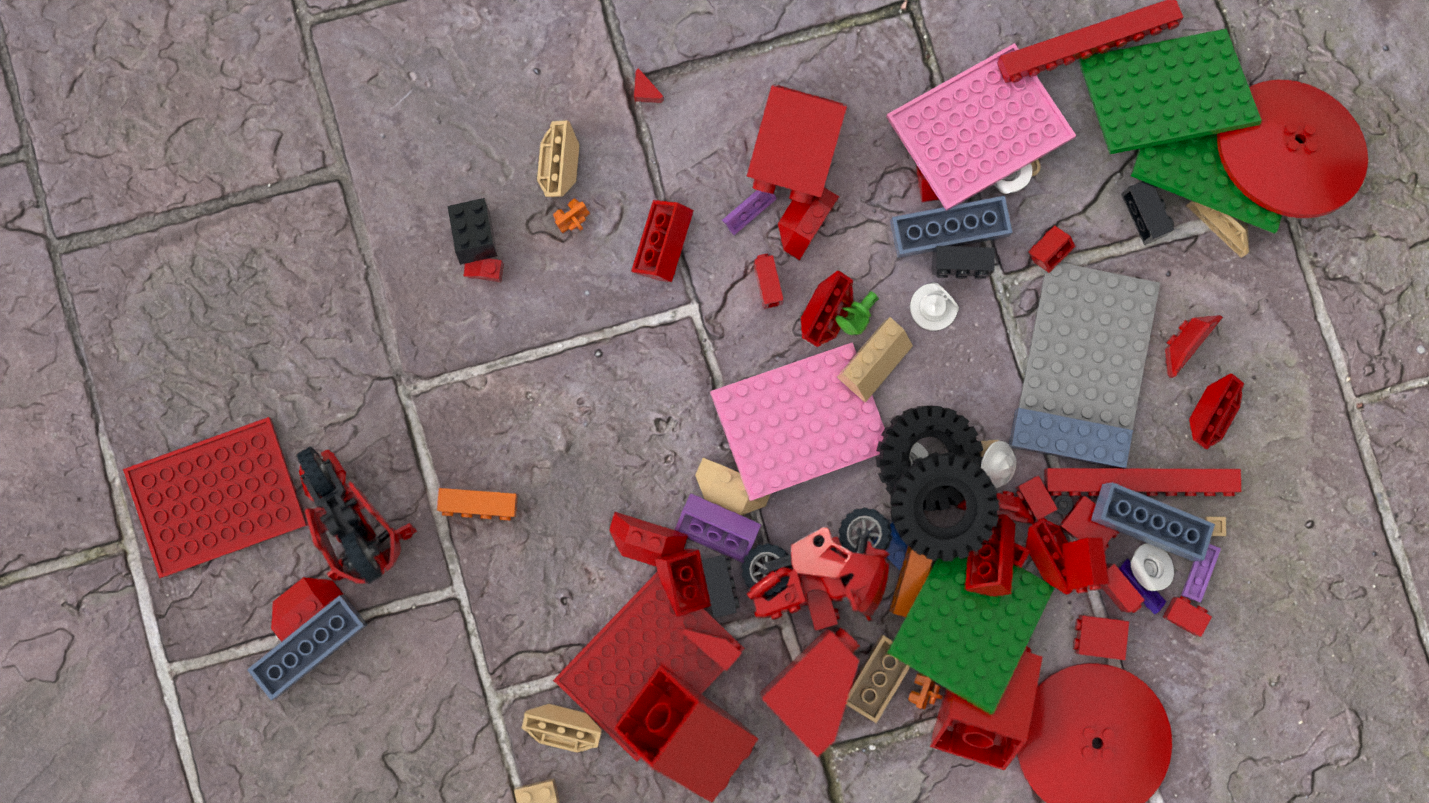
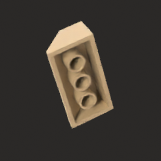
(876, 359)

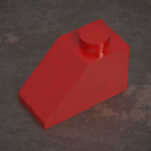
(485, 269)

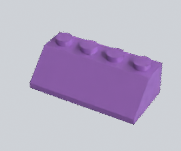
(717, 528)

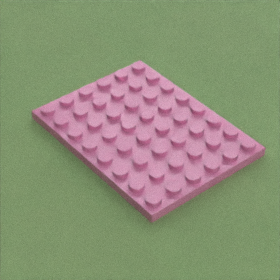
(979, 129)
(797, 423)

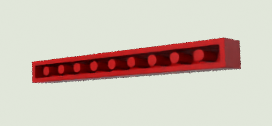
(1090, 40)
(1143, 480)

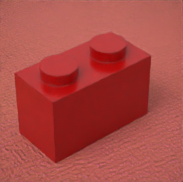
(1051, 249)
(1036, 498)
(822, 610)
(1187, 616)

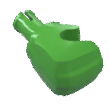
(857, 316)

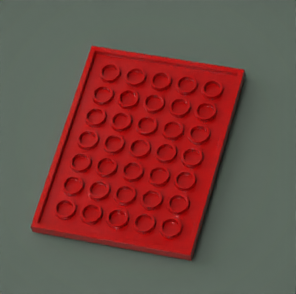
(215, 497)
(629, 651)

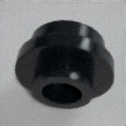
(1068, 500)

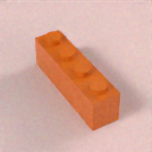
(477, 502)
(910, 581)

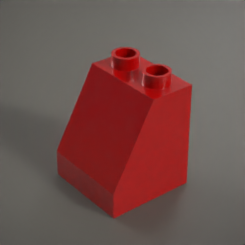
(795, 143)
(815, 689)
(685, 735)
(984, 737)

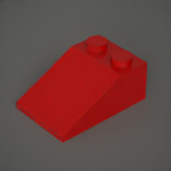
(684, 581)
(718, 648)

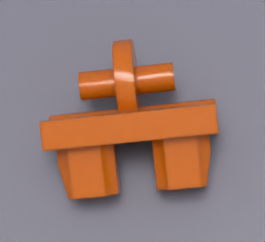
(573, 217)
(921, 699)

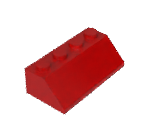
(662, 240)
(992, 565)

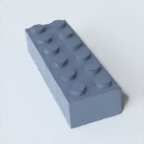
(958, 226)
(1070, 438)
(1152, 522)
(307, 647)

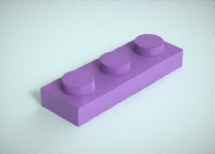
(748, 210)
(1200, 575)

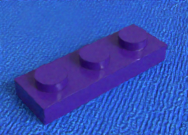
(1153, 599)

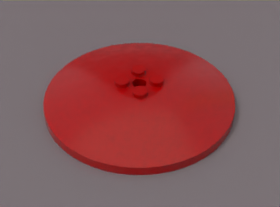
(1293, 176)
(1089, 704)

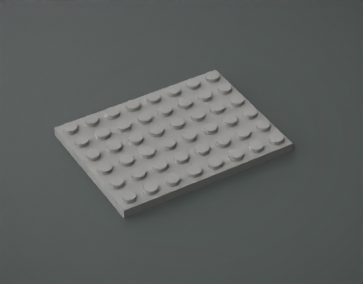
(1089, 345)

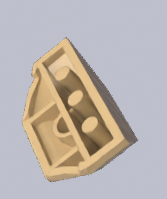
(558, 159)
(1229, 229)
(726, 488)
(562, 728)

